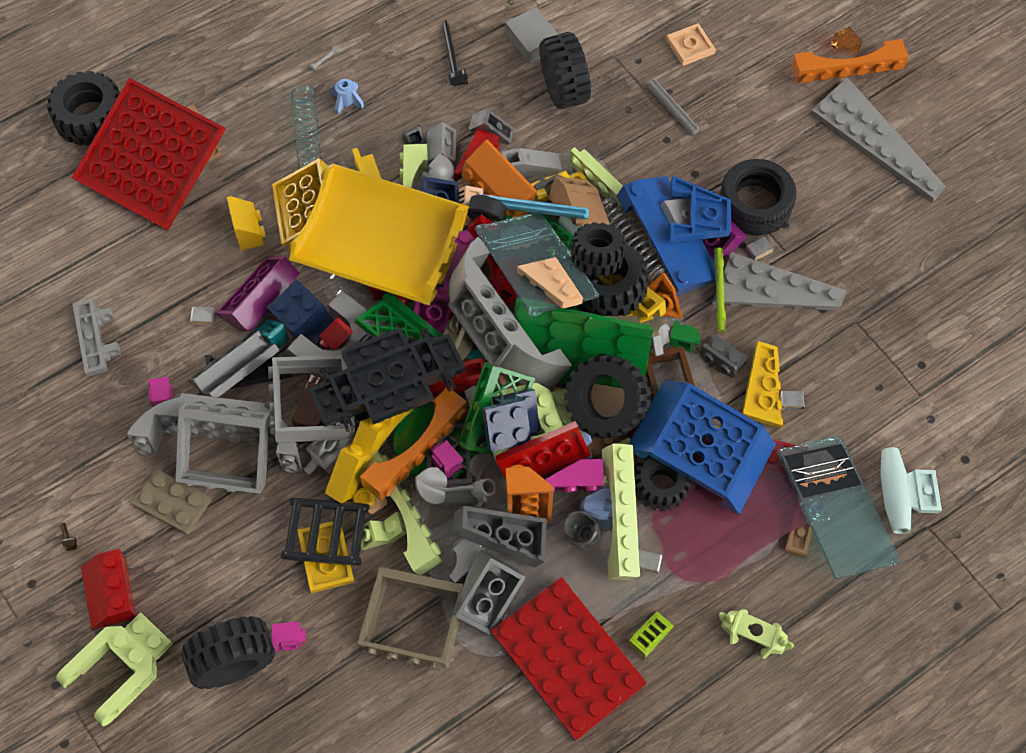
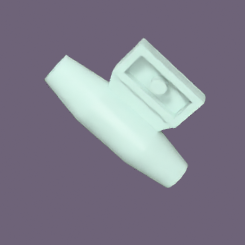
(906, 491)

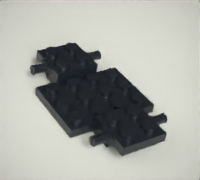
(386, 377)

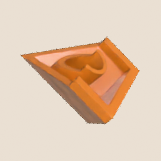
(665, 289)

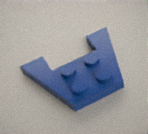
(708, 213)

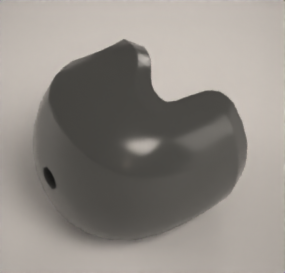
(579, 527)

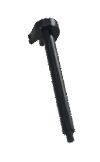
(456, 77)

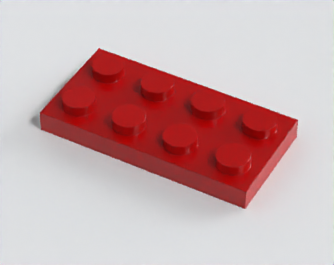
(547, 452)

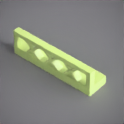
(596, 174)

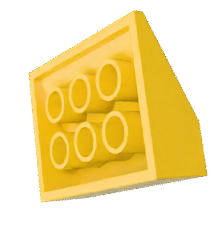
(295, 197)

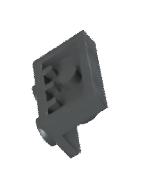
(723, 356)

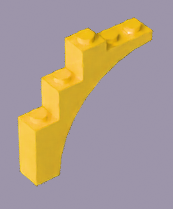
(357, 456)

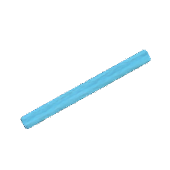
(544, 208)

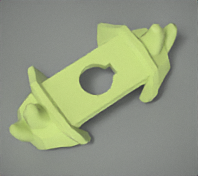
(772, 638)

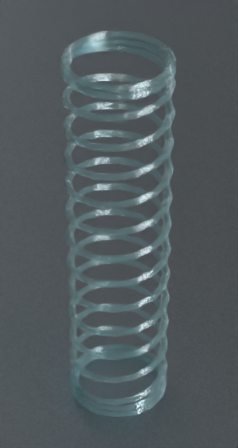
(303, 163)

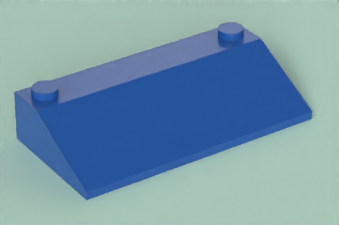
(685, 261)

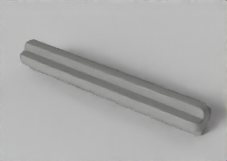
(673, 107)

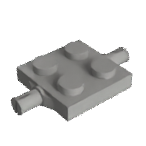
(326, 452)

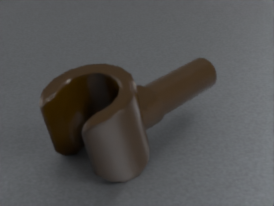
(69, 542)

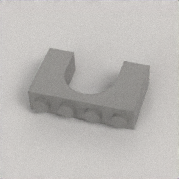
(347, 310)

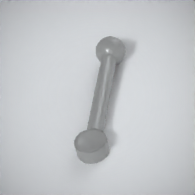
(335, 49)

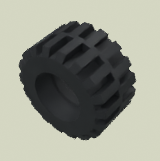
(598, 249)
(655, 496)

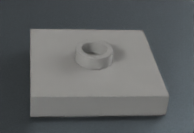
(677, 210)

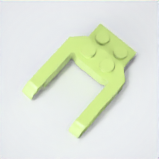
(550, 407)
(136, 646)

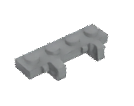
(93, 351)

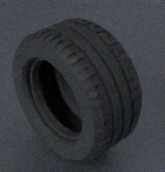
(763, 174)

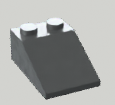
(487, 592)

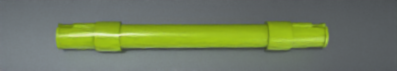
(720, 313)

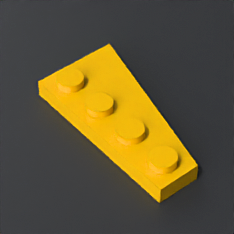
(763, 387)

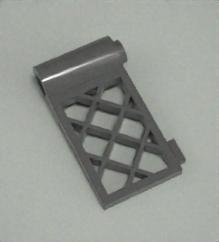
(456, 497)

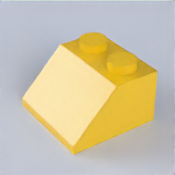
(246, 223)

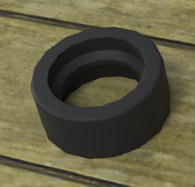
(488, 207)

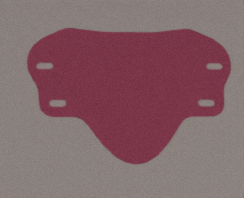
(721, 539)

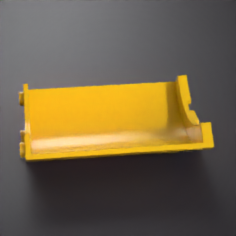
(380, 234)

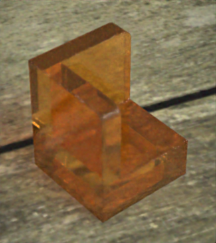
(847, 39)

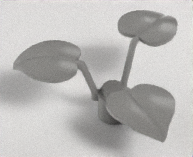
(432, 481)

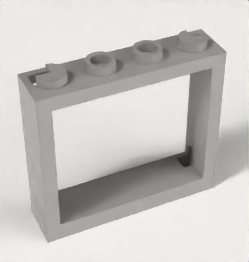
(303, 364)
(228, 416)

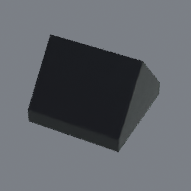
(414, 136)

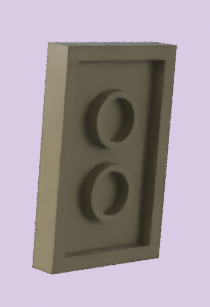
(172, 502)

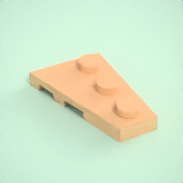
(554, 280)

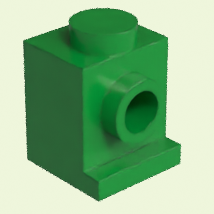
(684, 336)

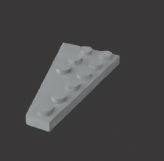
(768, 286)

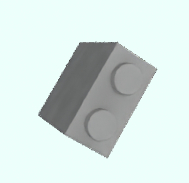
(527, 32)

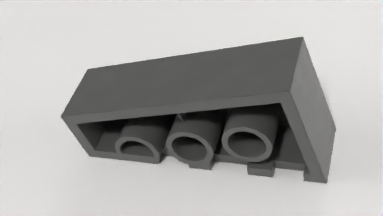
(503, 532)

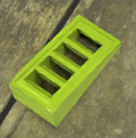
(638, 646)

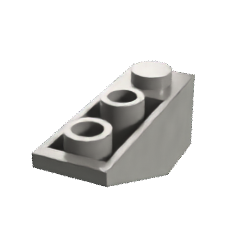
(533, 162)

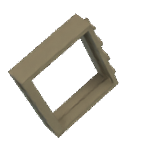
(414, 581)

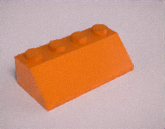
(497, 176)
(528, 493)

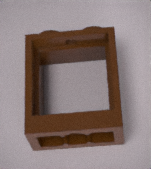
(670, 354)

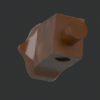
(306, 411)

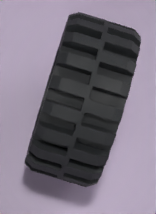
(565, 70)
(74, 92)
(624, 295)
(580, 396)
(227, 652)

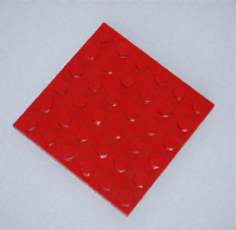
(148, 153)

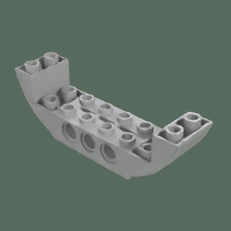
(495, 327)
(149, 428)

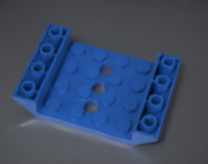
(675, 432)

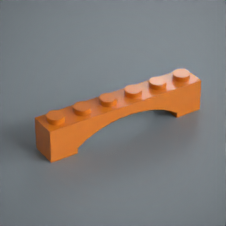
(811, 67)
(383, 477)

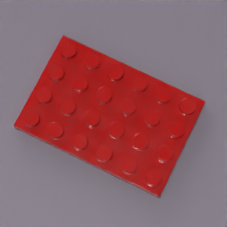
(568, 658)

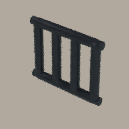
(332, 557)

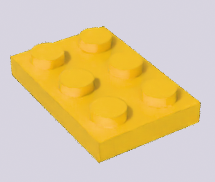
(324, 575)

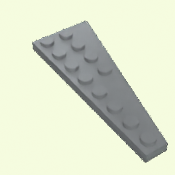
(860, 124)

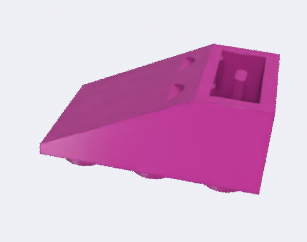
(583, 474)

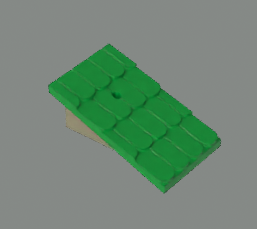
(587, 336)

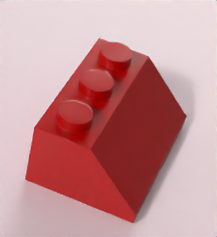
(108, 589)

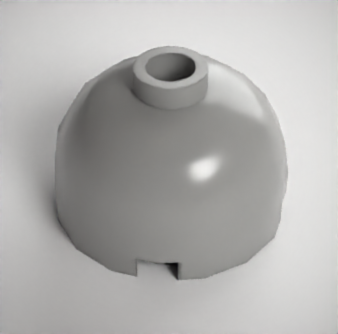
(440, 168)

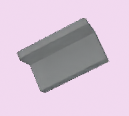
(441, 140)

